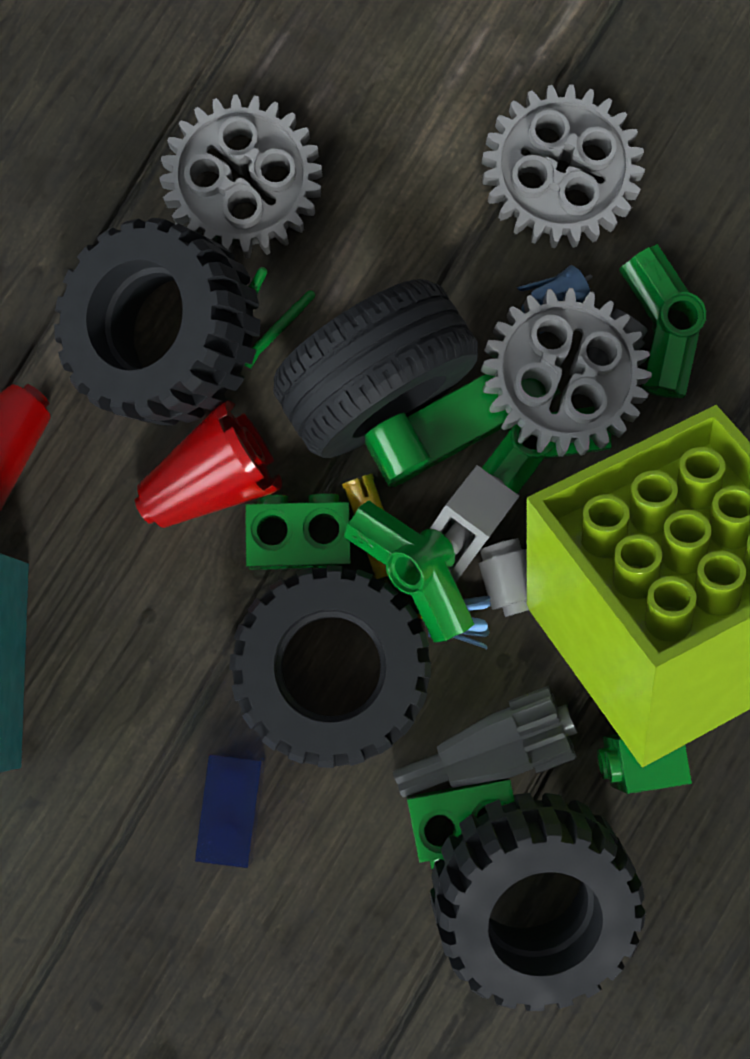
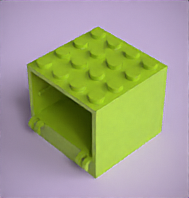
(649, 581)

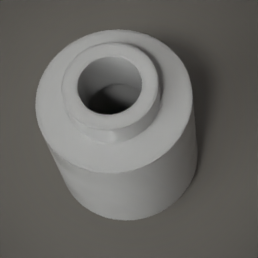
(505, 576)

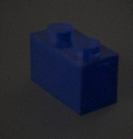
(230, 810)

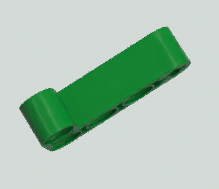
(417, 442)

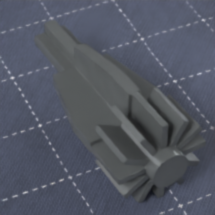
(498, 746)

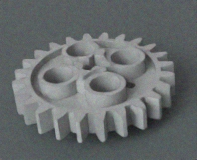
(577, 125)
(271, 146)
(522, 357)

